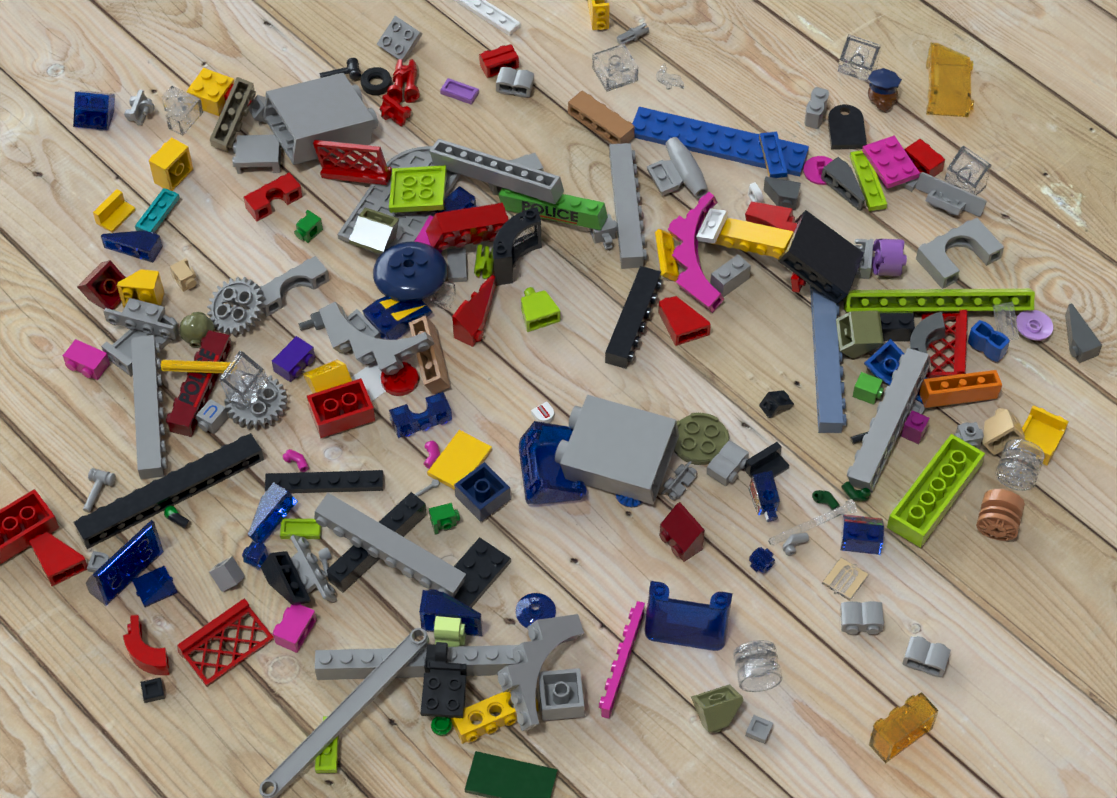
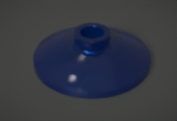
(527, 615)

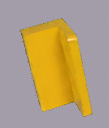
(113, 211)

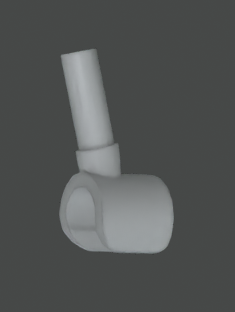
(324, 555)

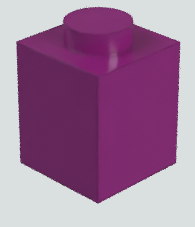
(915, 427)

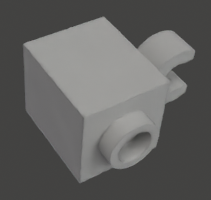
(606, 234)

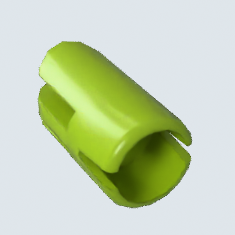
(483, 263)

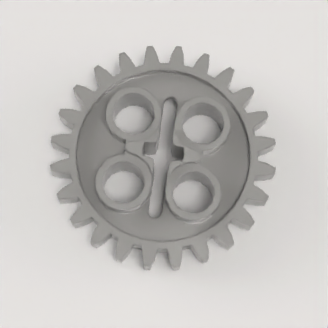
(240, 291)
(269, 407)

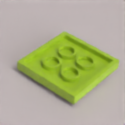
(417, 189)

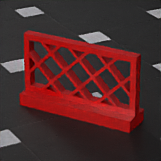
(350, 170)
(959, 350)
(211, 632)

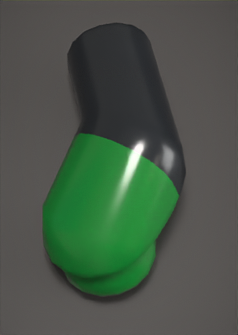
(173, 515)

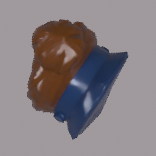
(883, 88)

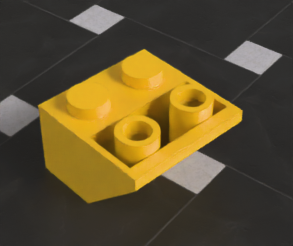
(142, 286)

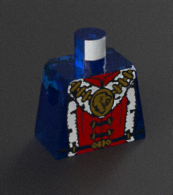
(765, 495)

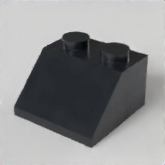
(897, 325)

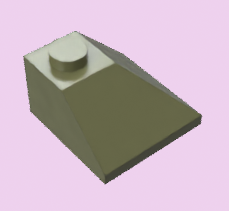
(717, 707)

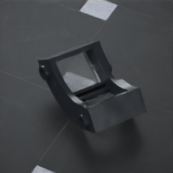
(514, 240)

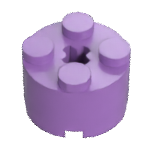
(888, 257)

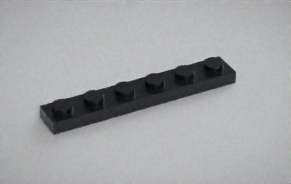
(327, 481)

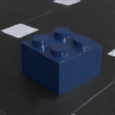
(482, 492)

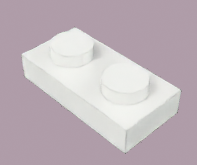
(712, 225)

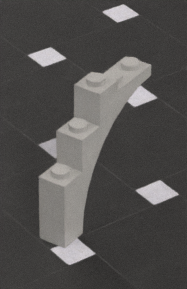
(366, 349)
(529, 656)

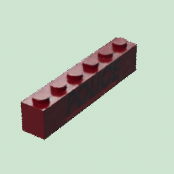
(198, 385)

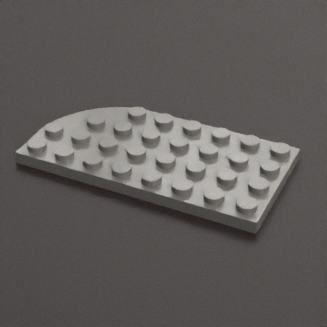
(378, 198)

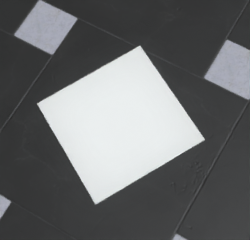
(371, 379)

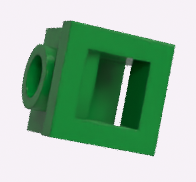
(308, 227)
(443, 517)

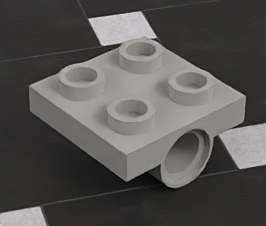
(399, 38)

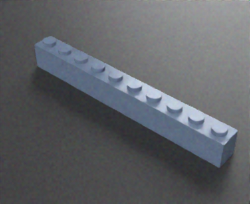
(827, 364)

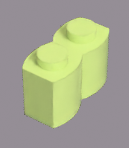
(449, 631)

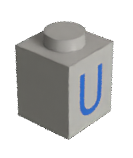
(211, 416)

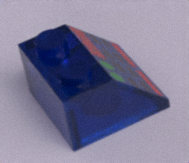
(862, 534)

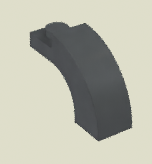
(927, 331)

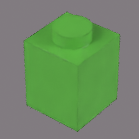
(868, 388)

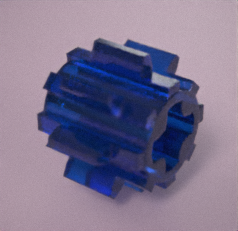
(761, 560)

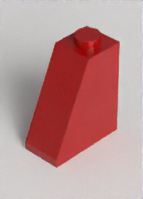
(682, 321)
(57, 558)

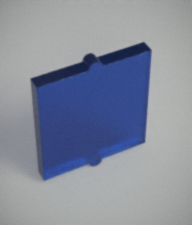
(154, 586)

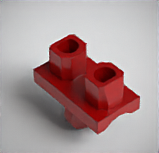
(392, 109)

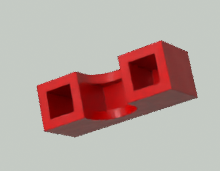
(283, 188)

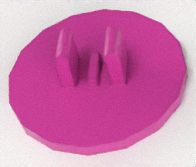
(814, 167)

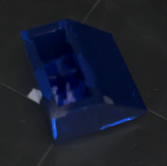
(93, 109)

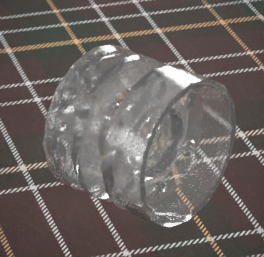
(1020, 464)
(757, 666)

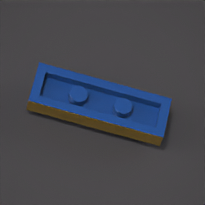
(773, 155)

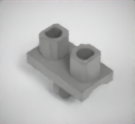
(140, 107)

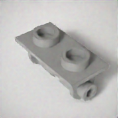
(674, 486)

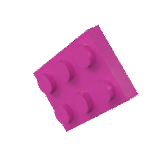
(890, 162)

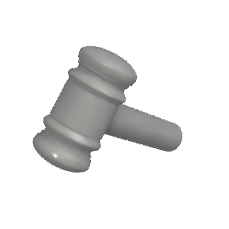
(99, 477)

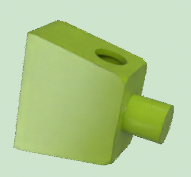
(538, 309)

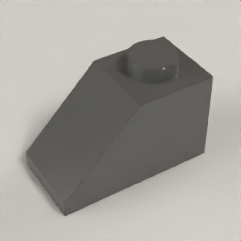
(782, 192)

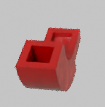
(145, 657)

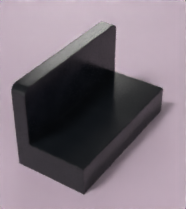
(767, 460)

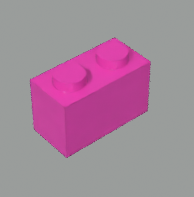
(86, 359)
(294, 627)

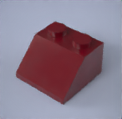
(101, 285)
(682, 533)

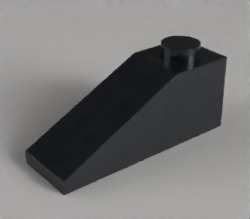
(284, 578)

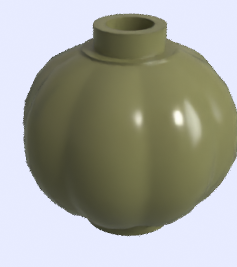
(195, 327)

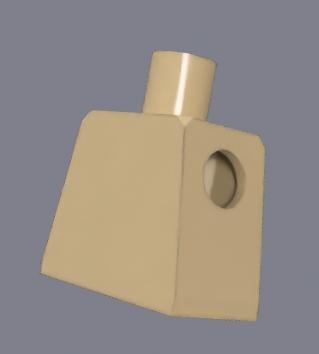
(1001, 429)

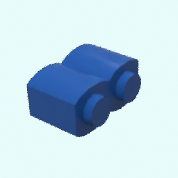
(990, 342)

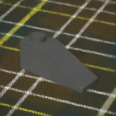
(843, 181)
(1081, 339)

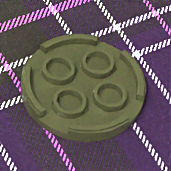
(700, 438)

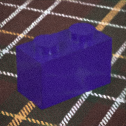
(293, 359)

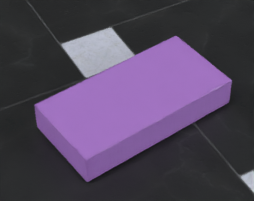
(459, 91)

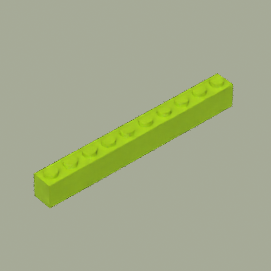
(937, 299)

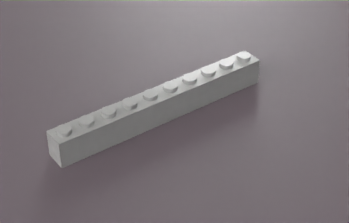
(361, 662)

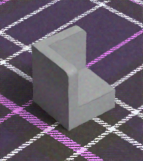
(226, 574)

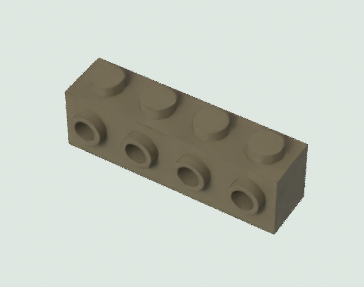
(232, 114)

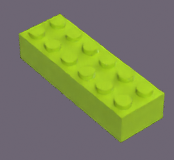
(935, 490)

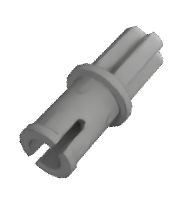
(632, 34)

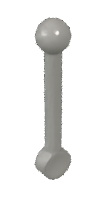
(435, 483)

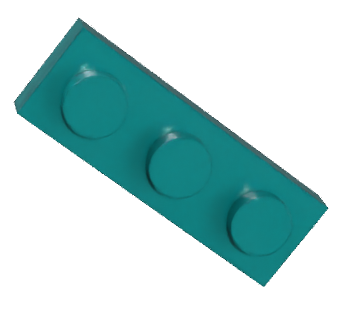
(157, 211)

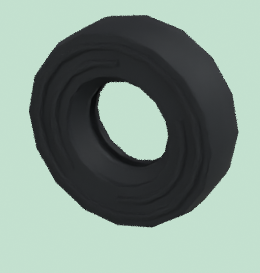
(376, 72)

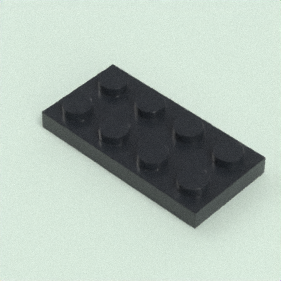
(482, 567)

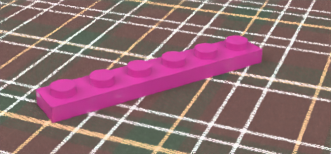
(618, 667)

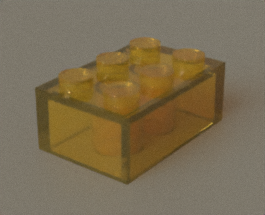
(903, 727)

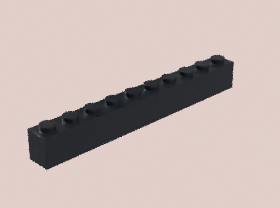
(168, 490)

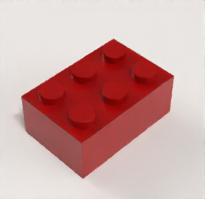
(341, 408)

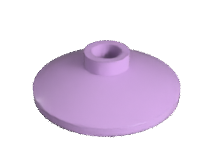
(1034, 324)

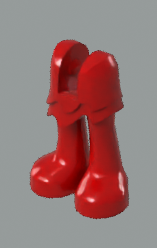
(404, 74)

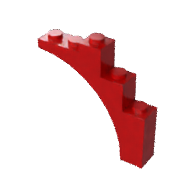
(779, 218)

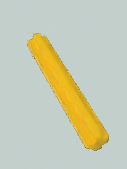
(194, 366)

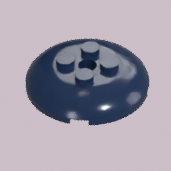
(409, 271)

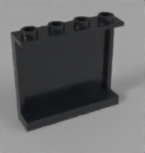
(822, 257)

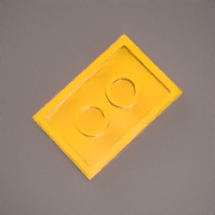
(459, 459)

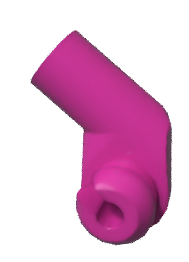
(434, 452)
(296, 457)

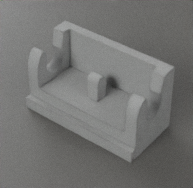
(866, 262)

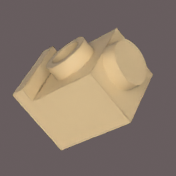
(183, 275)

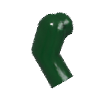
(856, 495)
(825, 497)

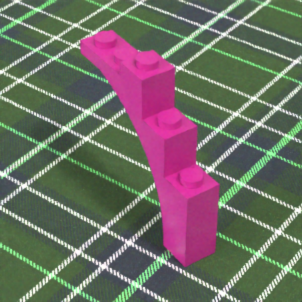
(685, 231)

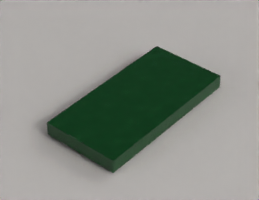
(509, 778)

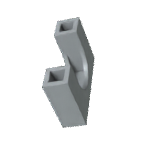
(969, 235)

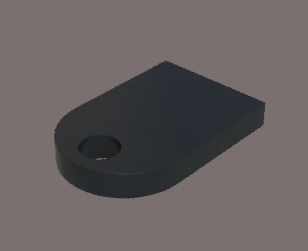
(846, 130)

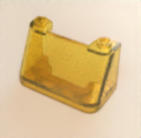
(948, 82)

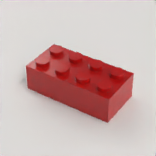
(466, 226)
(22, 522)

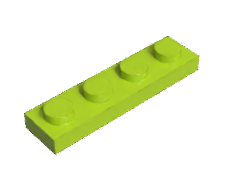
(868, 181)

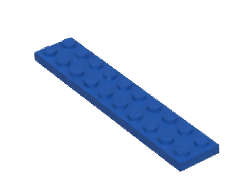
(713, 139)

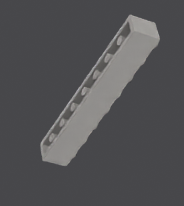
(497, 171)
(626, 206)
(147, 407)
(889, 419)
(388, 546)

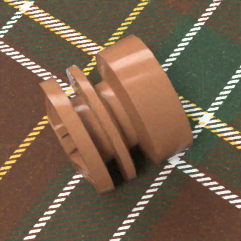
(1000, 514)

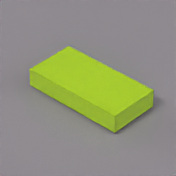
(300, 527)

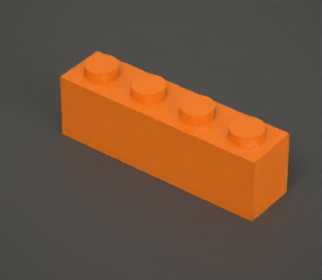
(960, 388)

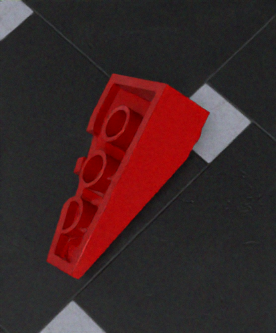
(472, 315)

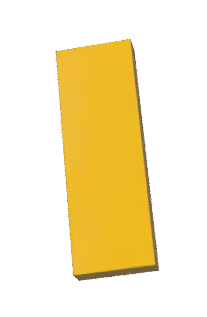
(665, 249)

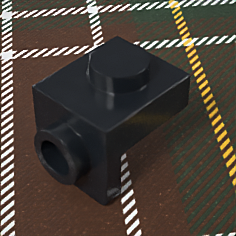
(774, 402)

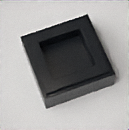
(152, 690)

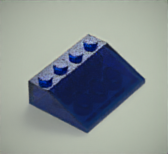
(125, 564)

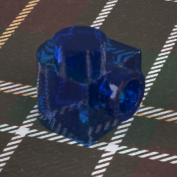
(255, 554)

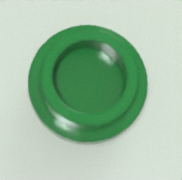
(441, 725)

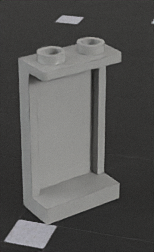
(121, 351)

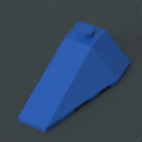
(885, 362)

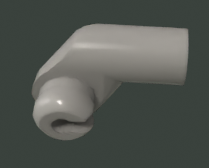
(789, 545)

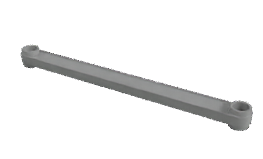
(344, 714)

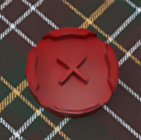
(402, 382)

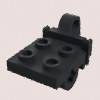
(443, 684)

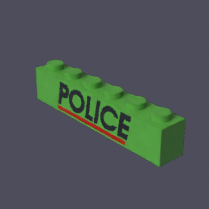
(567, 209)

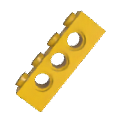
(482, 712)

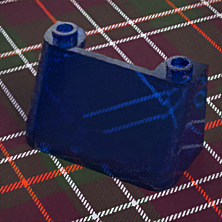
(540, 473)
(686, 621)

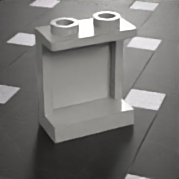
(257, 152)

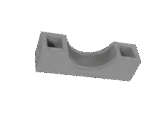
(308, 274)

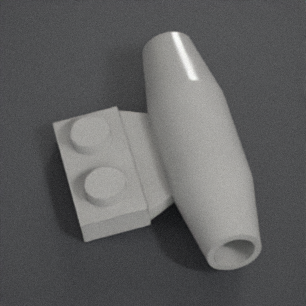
(680, 169)

